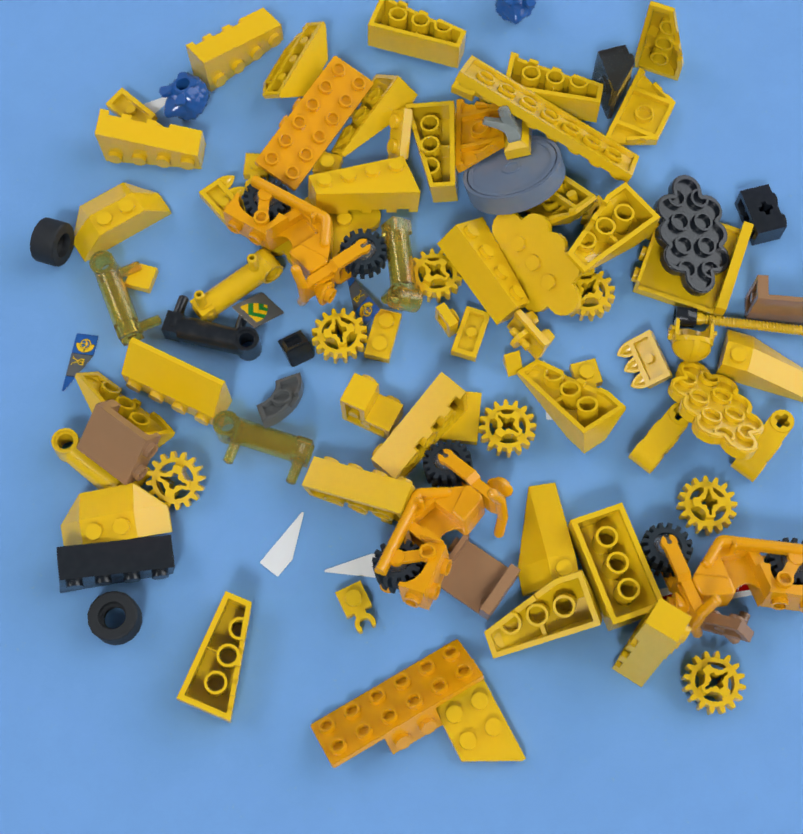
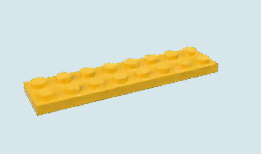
(548, 118)

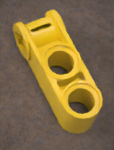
(659, 440)
(767, 445)

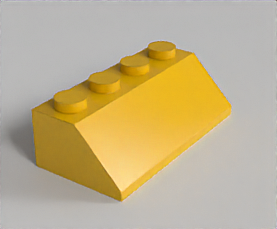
(174, 382)
(614, 565)

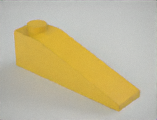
(660, 43)
(385, 96)
(613, 229)
(759, 366)
(98, 388)
(578, 409)
(545, 540)
(551, 613)

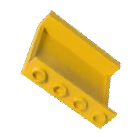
(658, 284)

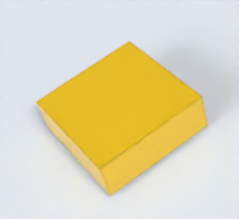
(143, 279)

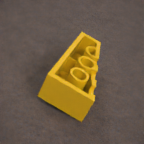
(234, 48)
(435, 139)
(149, 142)
(365, 188)
(484, 268)
(421, 427)
(652, 641)
(217, 665)

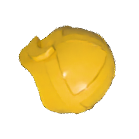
(691, 344)

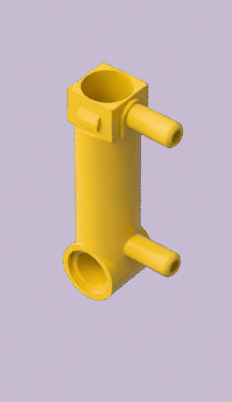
(260, 269)
(81, 463)

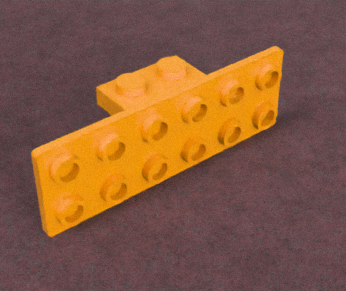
(313, 123)
(399, 707)

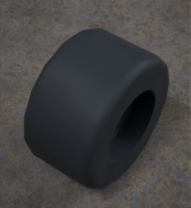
(52, 242)
(105, 603)

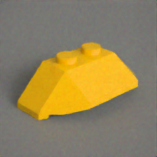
(299, 63)
(566, 203)
(116, 217)
(115, 515)

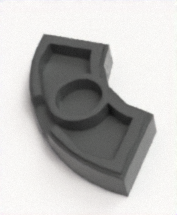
(282, 401)

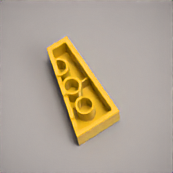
(415, 34)
(570, 93)
(359, 488)

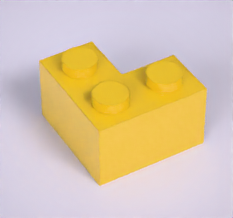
(369, 409)

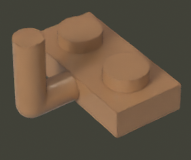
(732, 627)

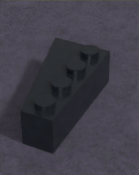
(114, 562)

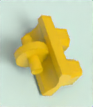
(527, 335)

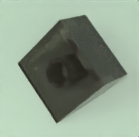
(614, 70)

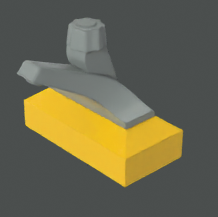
(517, 133)

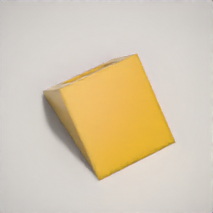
(512, 363)

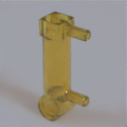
(403, 291)
(117, 297)
(268, 441)

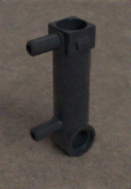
(211, 334)

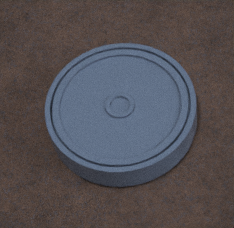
(515, 184)

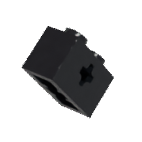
(761, 208)

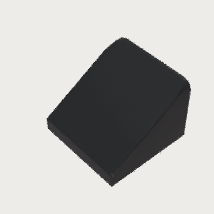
(296, 348)

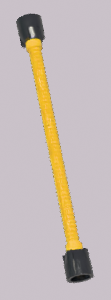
(691, 317)

